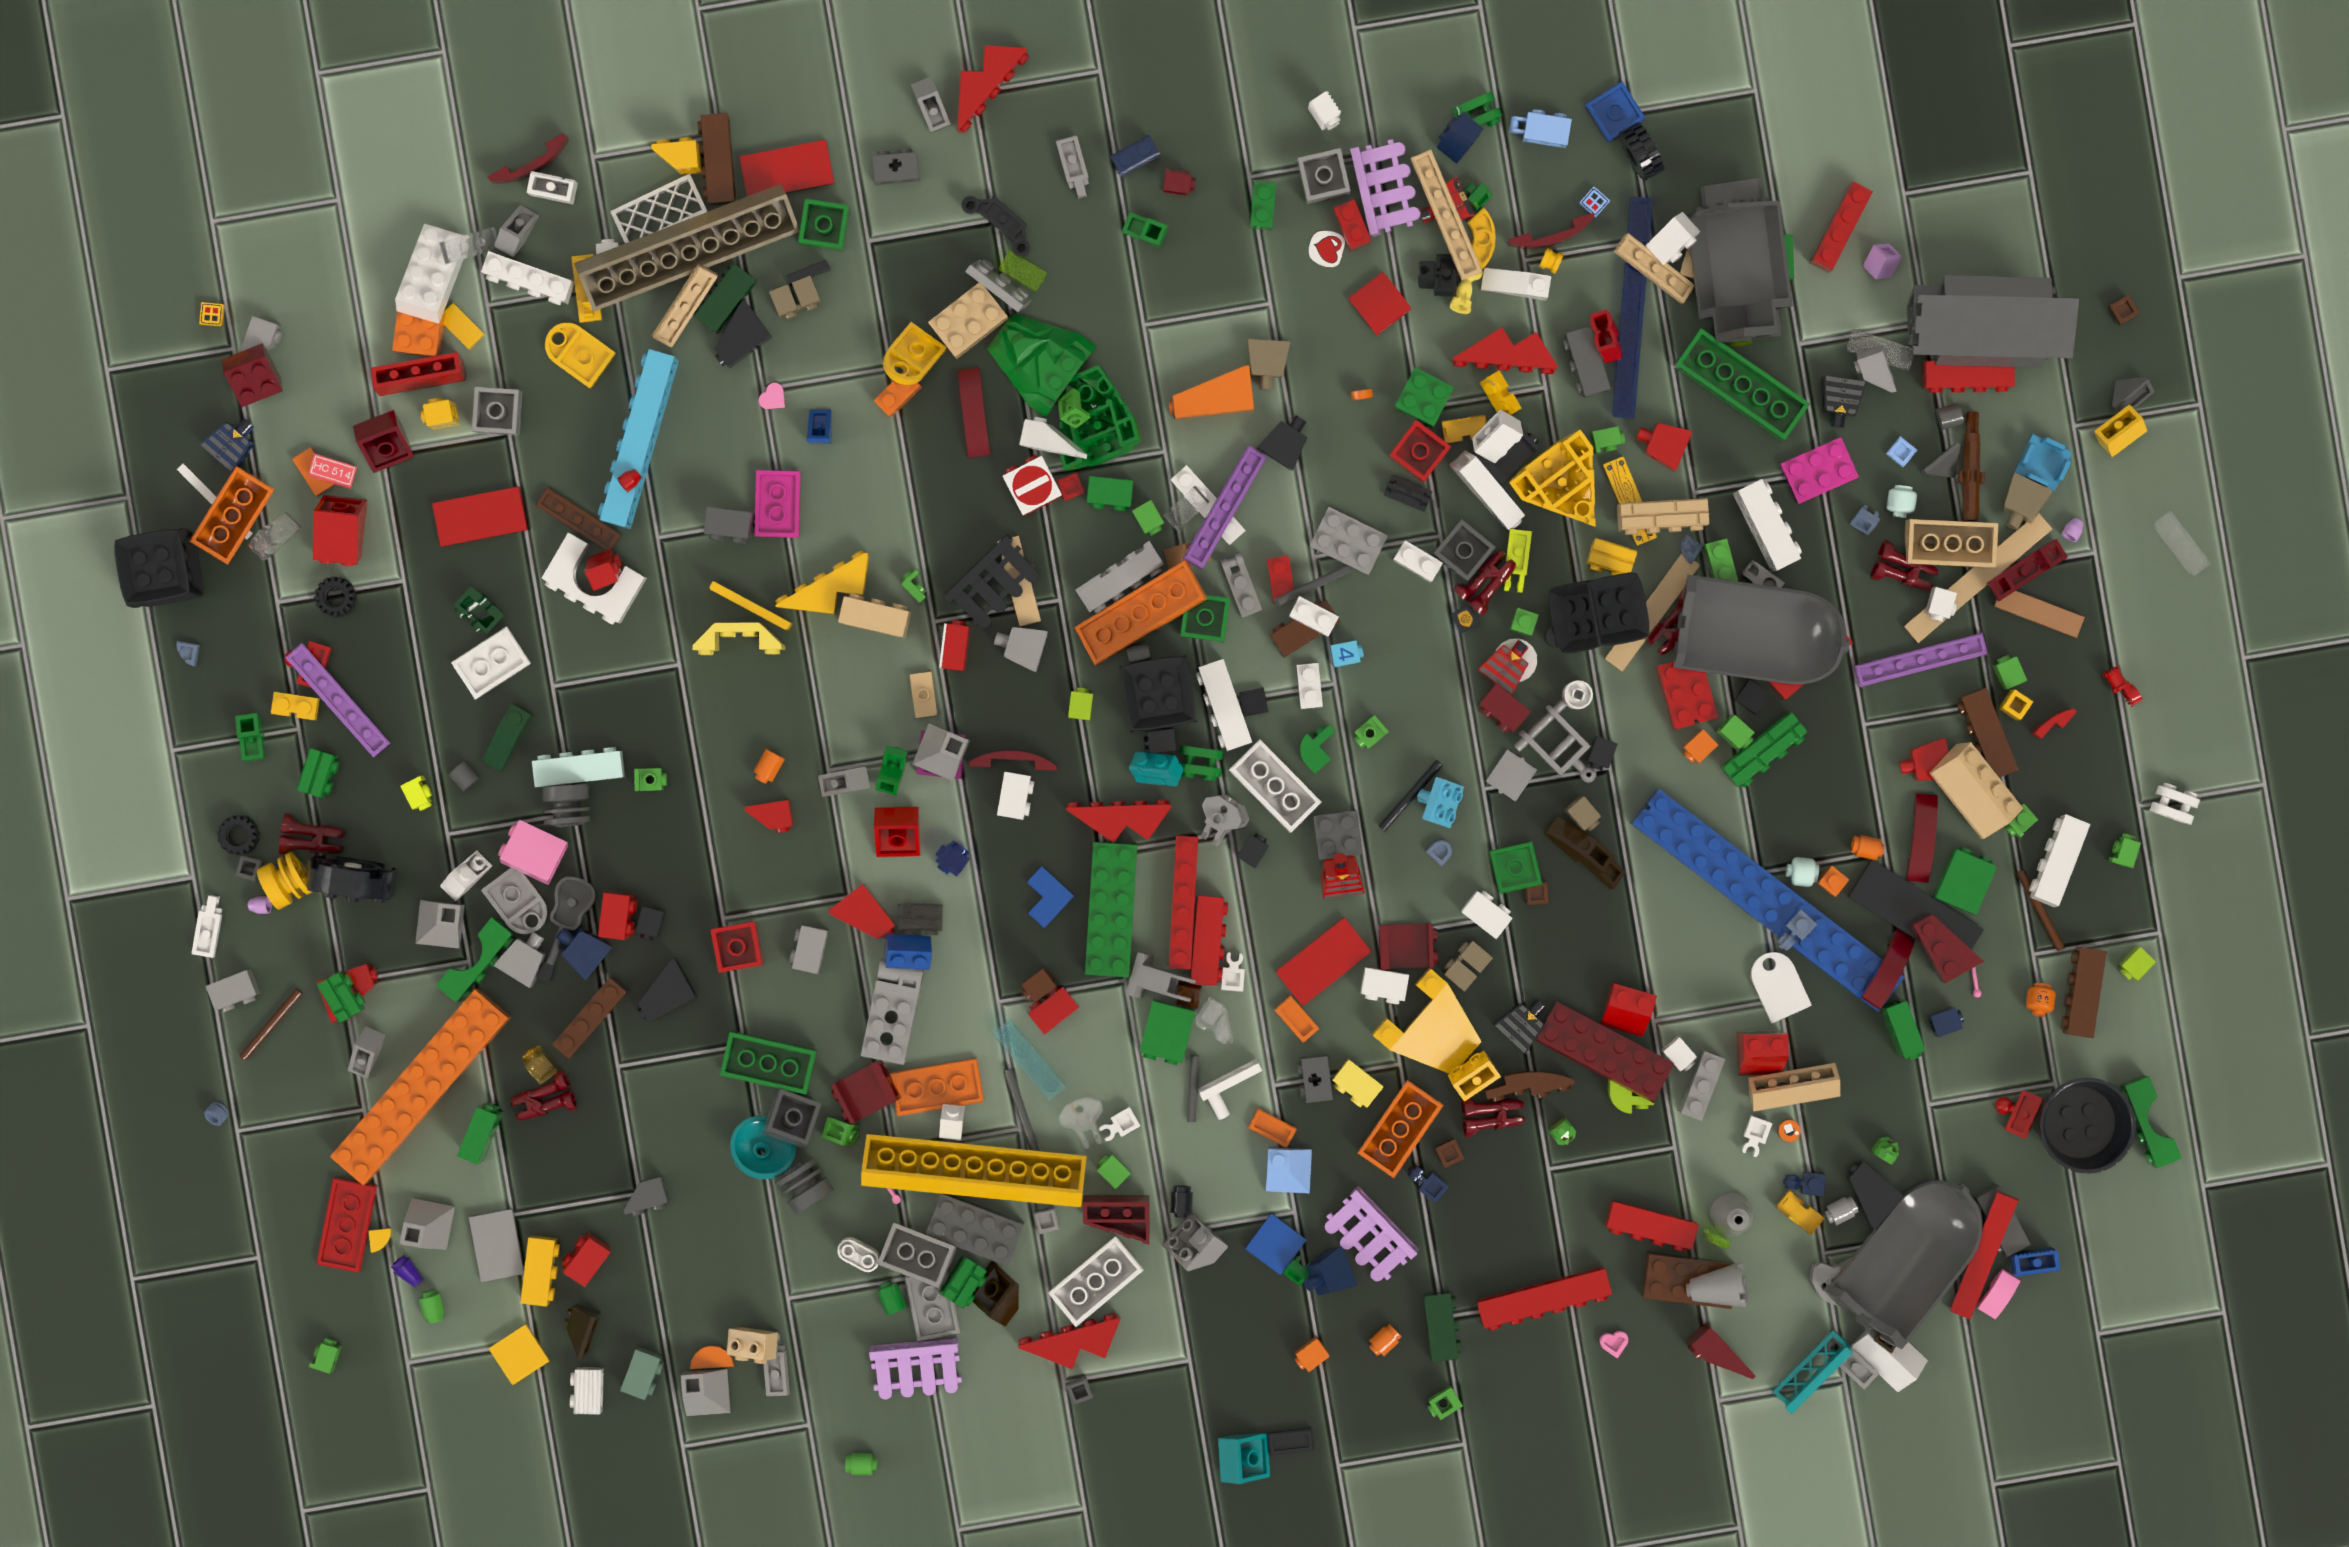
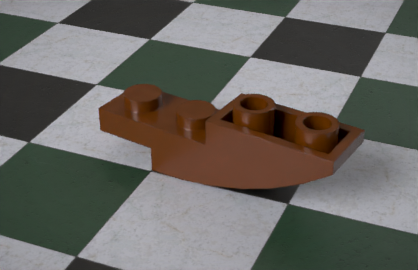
(1537, 1081)

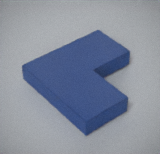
(1054, 896)

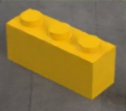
(540, 1270)

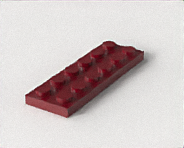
(1605, 1052)

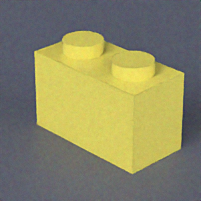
(1356, 1083)

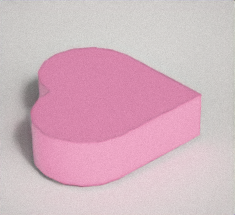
(773, 397)
(1614, 1342)

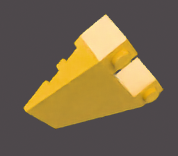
(1440, 1032)

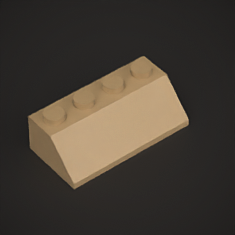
(1951, 543)
(1975, 790)

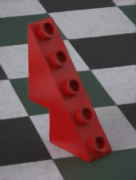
(979, 87)
(1500, 352)
(1112, 819)
(1065, 1345)

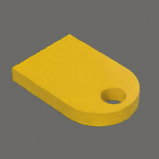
(579, 353)
(913, 353)

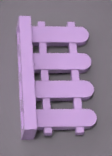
(1378, 177)
(1367, 1223)
(925, 1350)

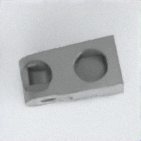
(1759, 575)

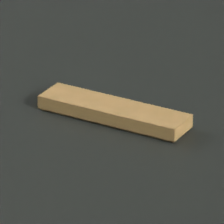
(1646, 263)
(684, 305)
(1026, 604)

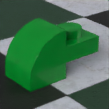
(1145, 230)
(251, 737)

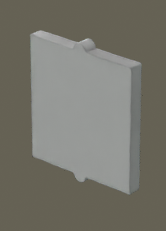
(1511, 775)

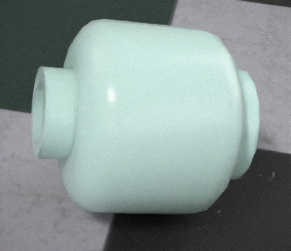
(1901, 501)
(1802, 871)

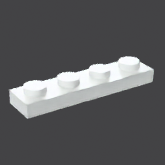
(1185, 480)

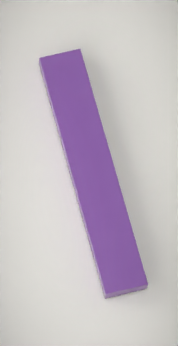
(1224, 507)
(1920, 660)
(337, 700)

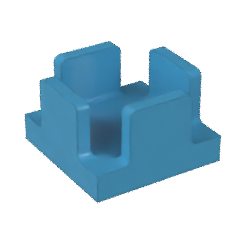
(2044, 461)

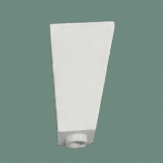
(1487, 490)

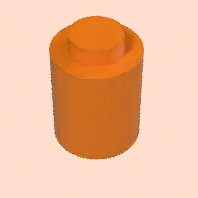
(768, 766)

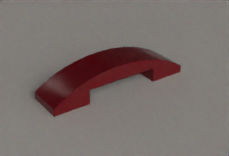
(554, 146)
(1525, 241)
(973, 412)
(2027, 569)
(986, 760)
(1923, 838)
(1890, 969)

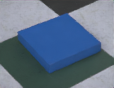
(1614, 111)
(1275, 1244)

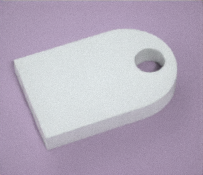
(1779, 988)

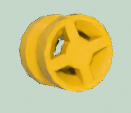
(1551, 260)

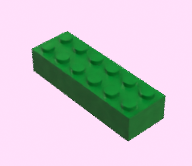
(1741, 385)
(1111, 909)

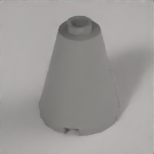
(1725, 1210)
(1720, 1287)

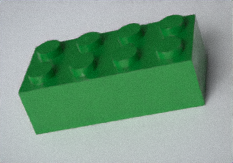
(768, 1062)

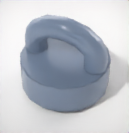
(216, 1113)

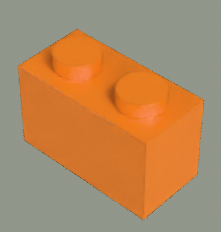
(895, 397)

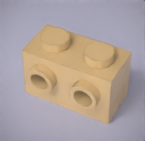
(752, 1344)

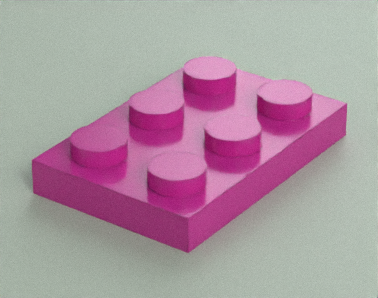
(1819, 470)
(777, 503)

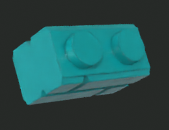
(1156, 768)

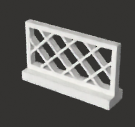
(656, 193)

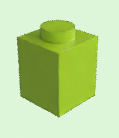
(1080, 704)
(2135, 964)

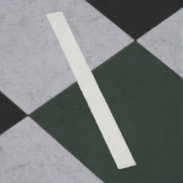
(201, 487)

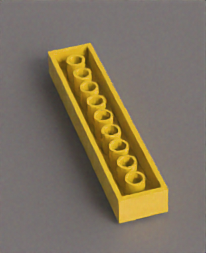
(973, 1170)

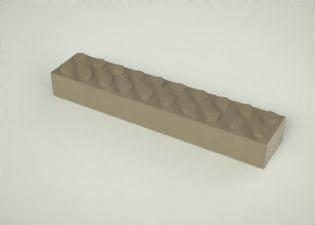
(680, 247)

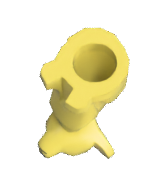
(1461, 302)

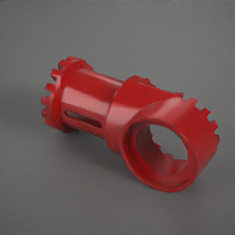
(2119, 683)

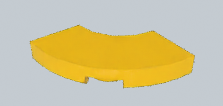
(1483, 236)

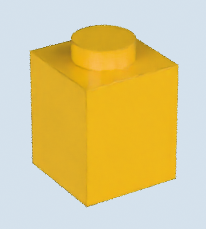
(2015, 705)

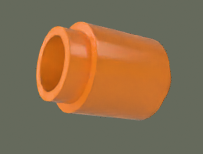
(1867, 847)
(1384, 1340)

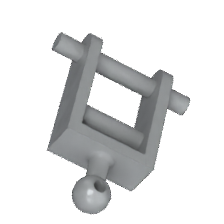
(1527, 739)

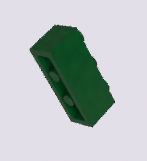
(725, 298)
(1441, 1326)

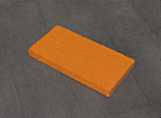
(939, 1084)

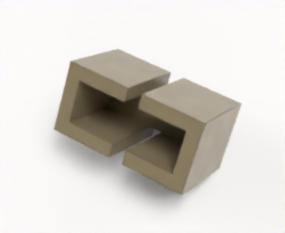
(806, 294)
(1583, 814)
(1461, 974)

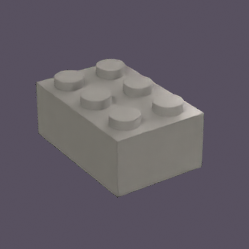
(917, 1256)

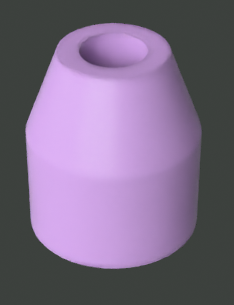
(2073, 530)
(260, 905)

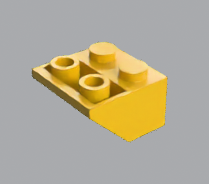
(681, 155)

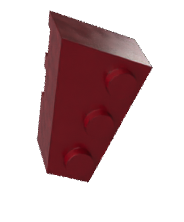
(1943, 948)
(1119, 1214)

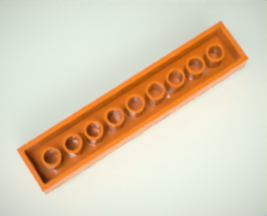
(420, 1086)

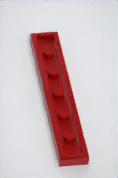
(1981, 1263)

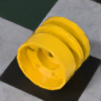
(282, 881)

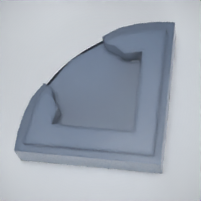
(1690, 548)
(188, 652)

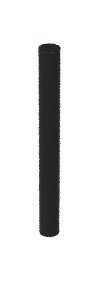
(1408, 798)

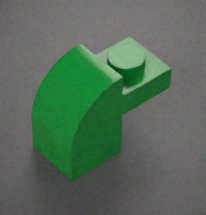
(1310, 751)
(891, 770)

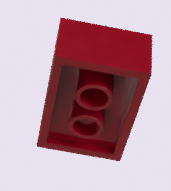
(1713, 1349)

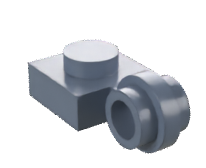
(1800, 926)

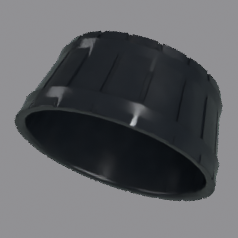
(2087, 1125)

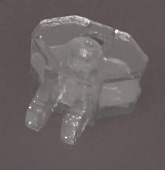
(1082, 1120)

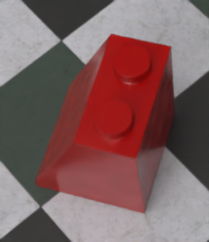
(339, 530)

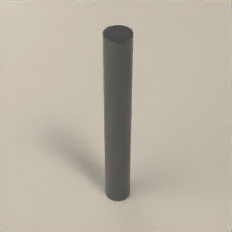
(1193, 1088)

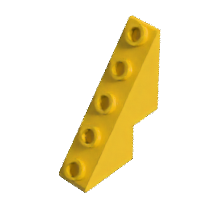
(823, 593)

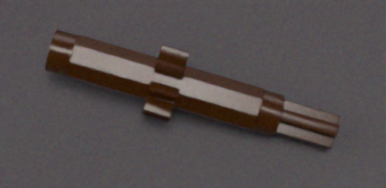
(1971, 475)

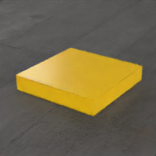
(519, 1354)

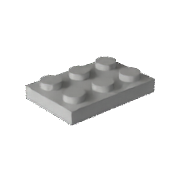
(999, 284)
(1348, 541)

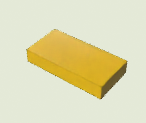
(462, 326)

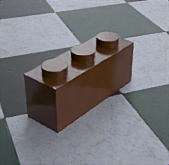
(1295, 635)
(1038, 984)

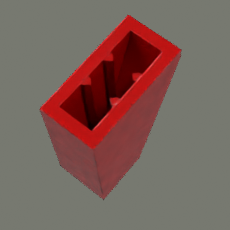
(864, 913)
(364, 981)

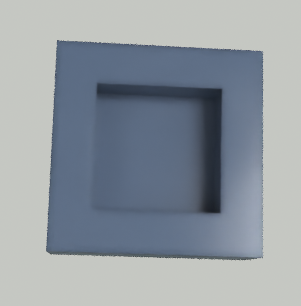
(1865, 520)

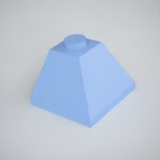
(1288, 1170)

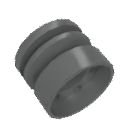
(566, 804)
(804, 1185)

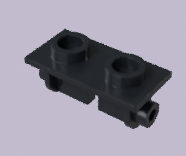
(1408, 493)

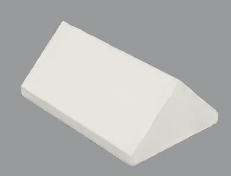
(1896, 1369)

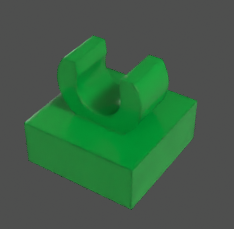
(1478, 196)
(1296, 1272)

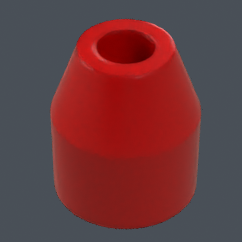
(629, 480)

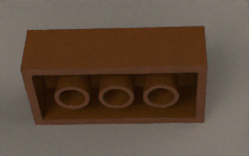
(1668, 1274)

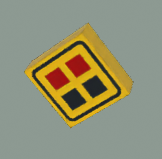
(212, 314)

